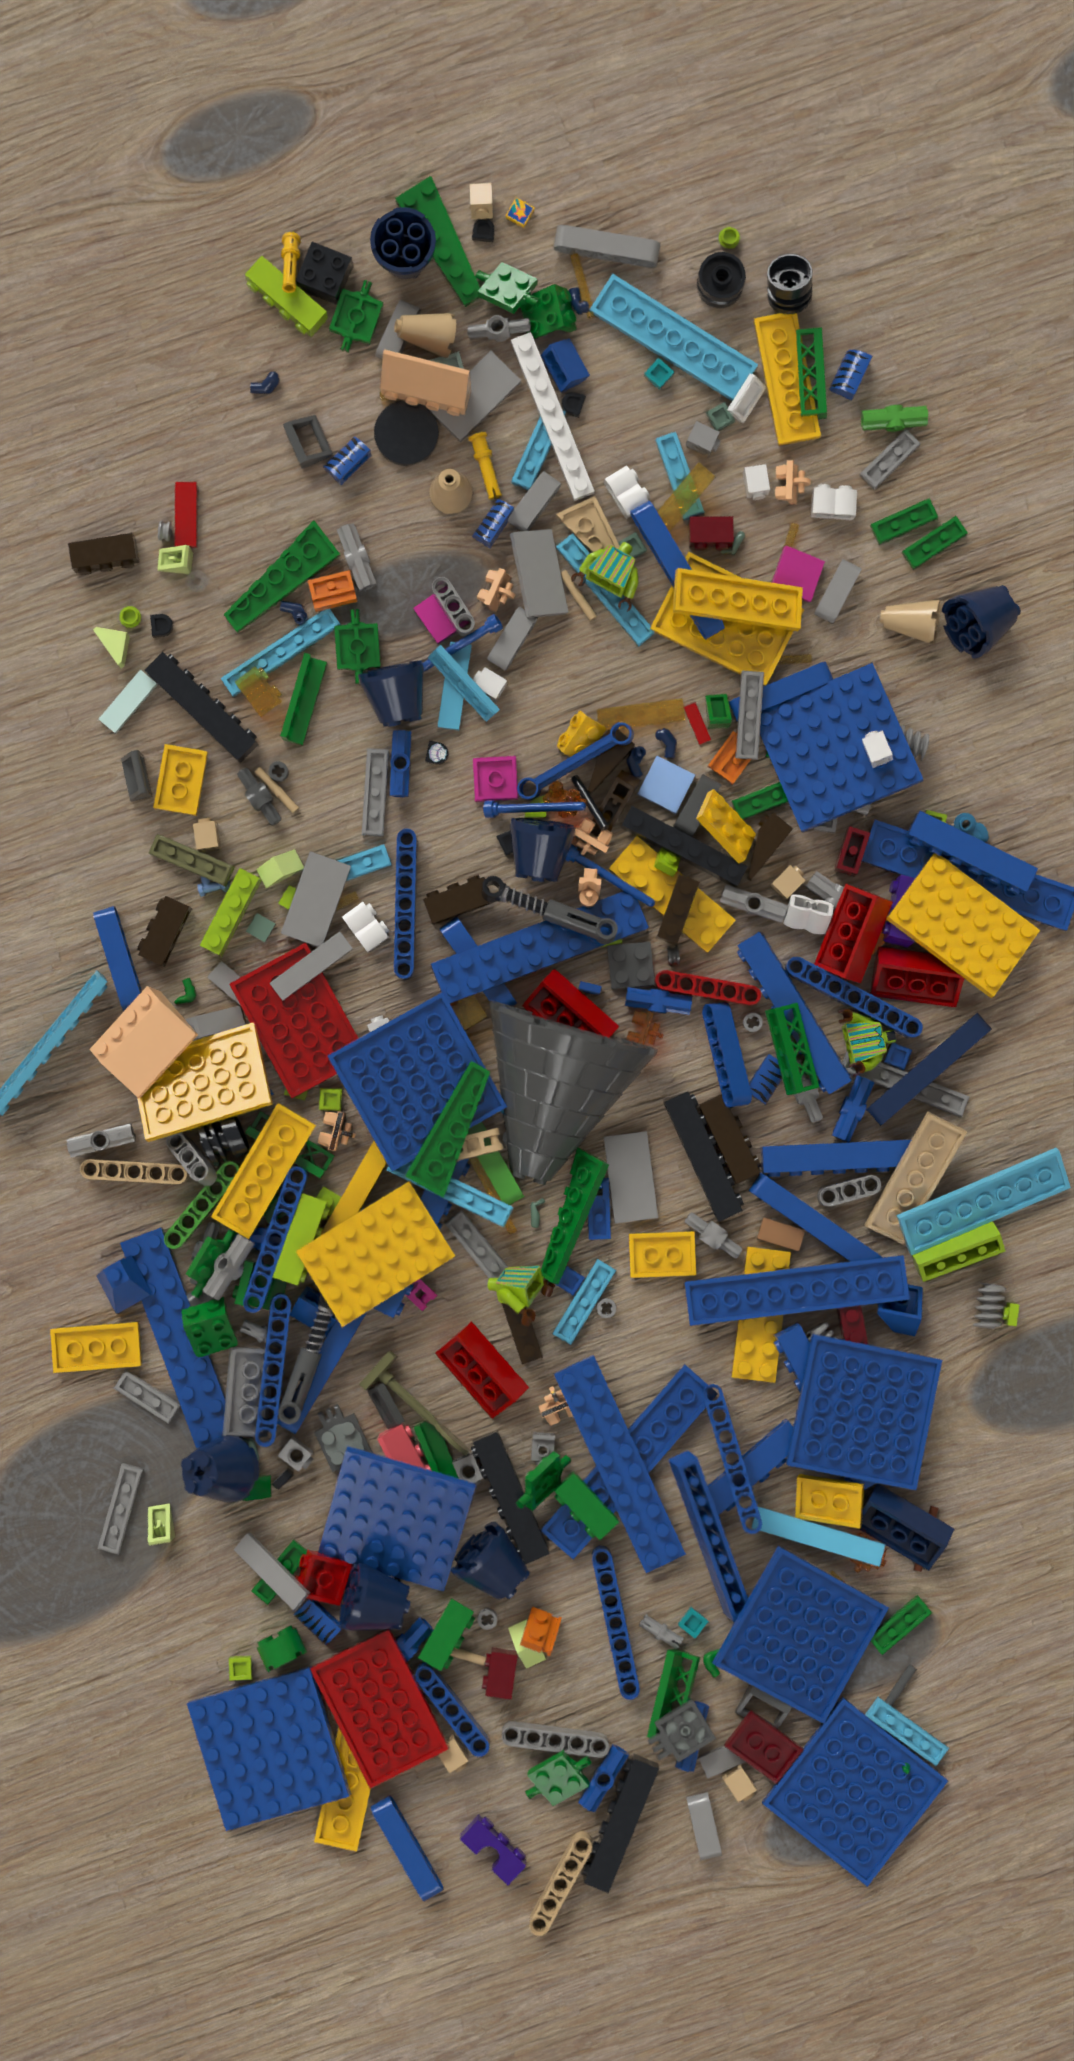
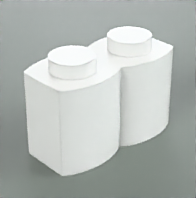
(626, 490)
(834, 502)
(808, 914)
(366, 927)

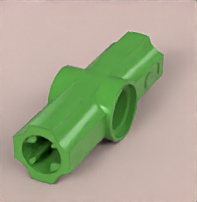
(894, 418)

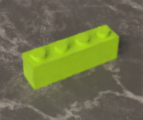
(295, 306)
(230, 912)
(303, 1230)
(959, 1252)

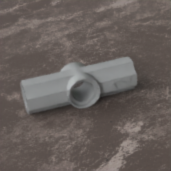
(356, 557)
(825, 889)
(767, 908)
(114, 1137)
(228, 1267)

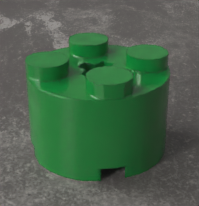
(281, 1649)

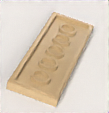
(916, 1174)

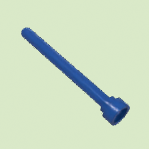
(491, 625)
(493, 808)
(574, 855)

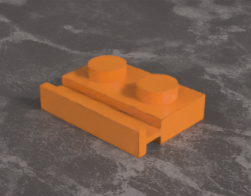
(332, 591)
(725, 763)
(540, 1631)

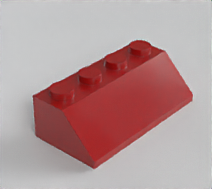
(853, 933)
(914, 978)
(563, 1003)
(482, 1370)

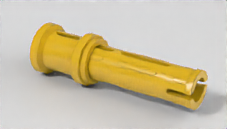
(290, 255)
(483, 455)

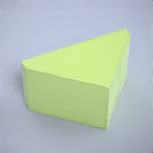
(175, 559)
(115, 642)
(280, 868)
(160, 1524)
(528, 1656)

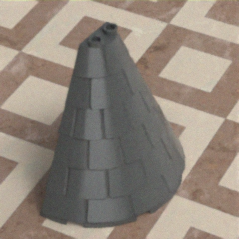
(556, 1085)

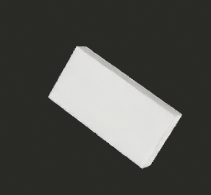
(746, 398)

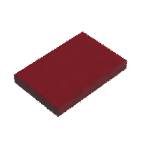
(763, 1747)

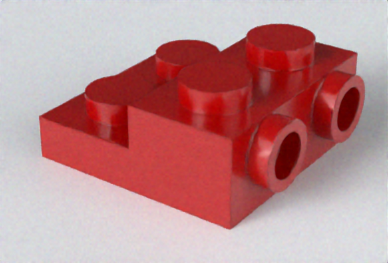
(324, 1577)

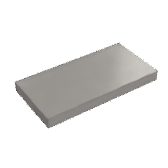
(489, 387)
(539, 573)
(316, 899)
(630, 1177)
(243, 1391)

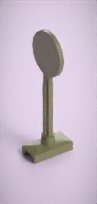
(381, 1373)

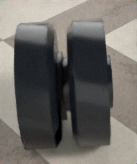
(721, 267)

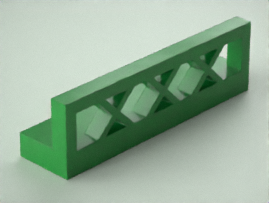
(820, 386)
(303, 700)
(784, 1049)
(308, 1165)
(435, 1449)
(668, 1685)

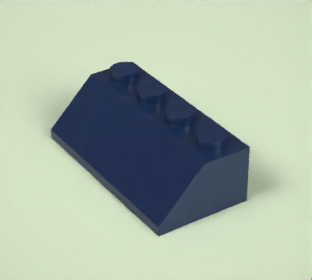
(904, 1527)

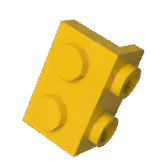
(580, 734)

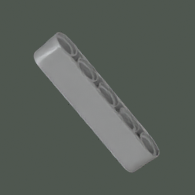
(607, 246)
(546, 1732)

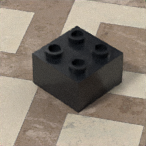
(324, 272)

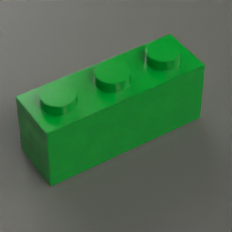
(585, 1506)
(447, 1635)

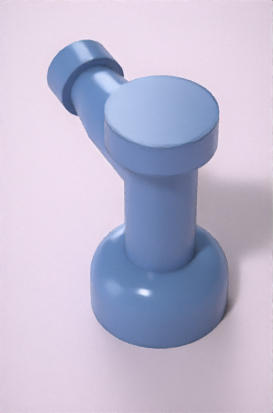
(206, 886)

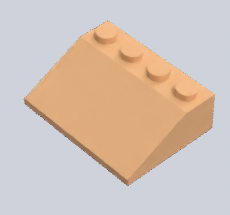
(425, 383)
(144, 1041)

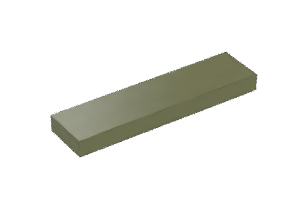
(191, 860)

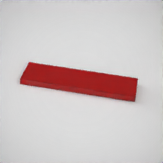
(697, 723)

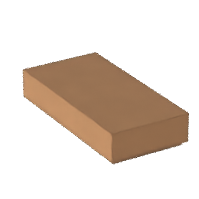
(781, 1234)

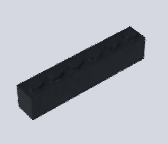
(201, 707)
(684, 846)
(703, 1157)
(507, 1490)
(621, 1822)

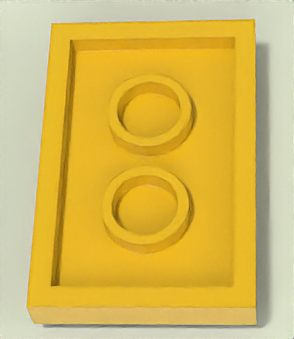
(180, 780)
(726, 826)
(662, 1254)
(829, 1501)

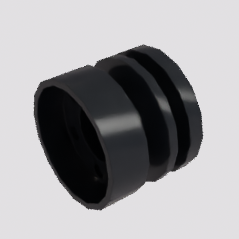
(789, 283)
(222, 1139)

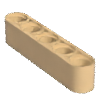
(124, 1171)
(556, 1893)

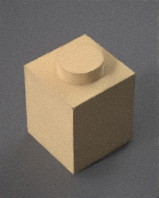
(481, 201)
(206, 835)
(788, 881)
(455, 1757)
(739, 1783)

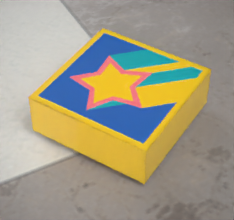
(520, 212)

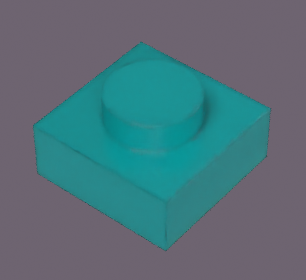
(659, 373)
(693, 1622)

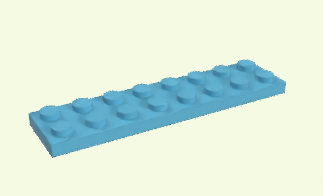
(672, 337)
(51, 1038)
(983, 1201)

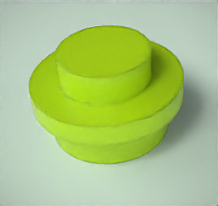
(729, 238)
(130, 617)

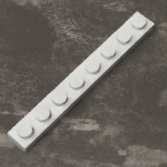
(552, 416)

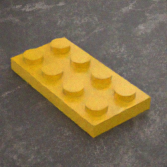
(96, 1347)

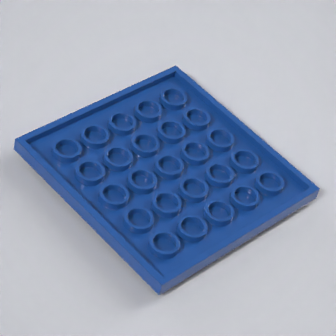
(821, 749)
(406, 1076)
(864, 1412)
(396, 1518)
(800, 1635)
(268, 1748)
(852, 1791)

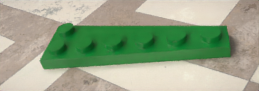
(449, 251)
(294, 567)
(443, 1145)
(585, 1182)

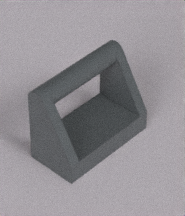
(304, 460)
(136, 776)
(751, 1690)

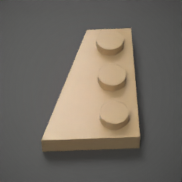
(589, 524)

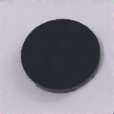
(406, 433)

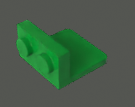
(552, 313)
(239, 1292)
(209, 1327)

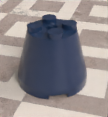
(405, 234)
(979, 619)
(395, 692)
(540, 847)
(221, 1470)
(491, 1563)
(373, 1600)

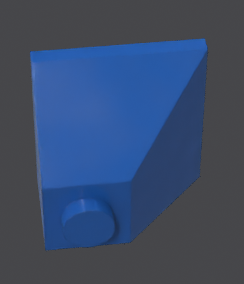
(123, 1284)
(903, 1315)

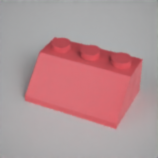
(398, 1445)

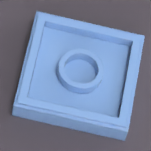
(666, 784)

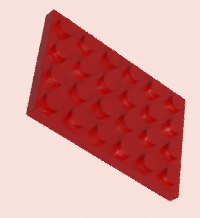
(299, 1029)
(379, 1708)

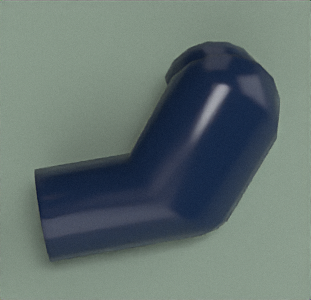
(578, 306)
(267, 385)
(297, 611)
(669, 740)
(634, 759)

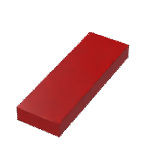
(186, 514)

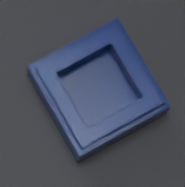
(589, 988)
(897, 1056)
(570, 1280)

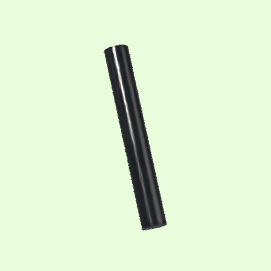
(590, 803)

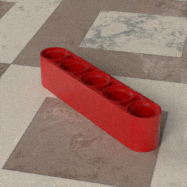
(718, 986)

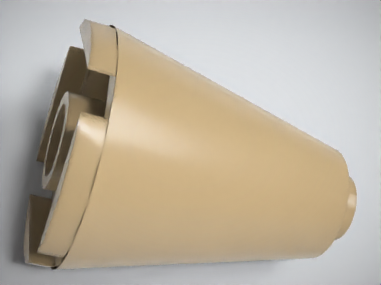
(428, 331)
(450, 492)
(913, 619)

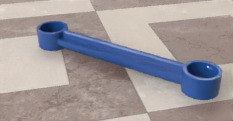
(575, 761)

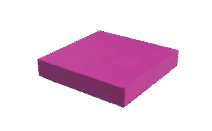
(798, 570)
(435, 619)
(495, 778)

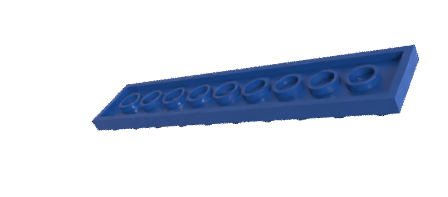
(1044, 902)
(531, 949)
(797, 1290)
(191, 1376)
(653, 1435)
(619, 1463)

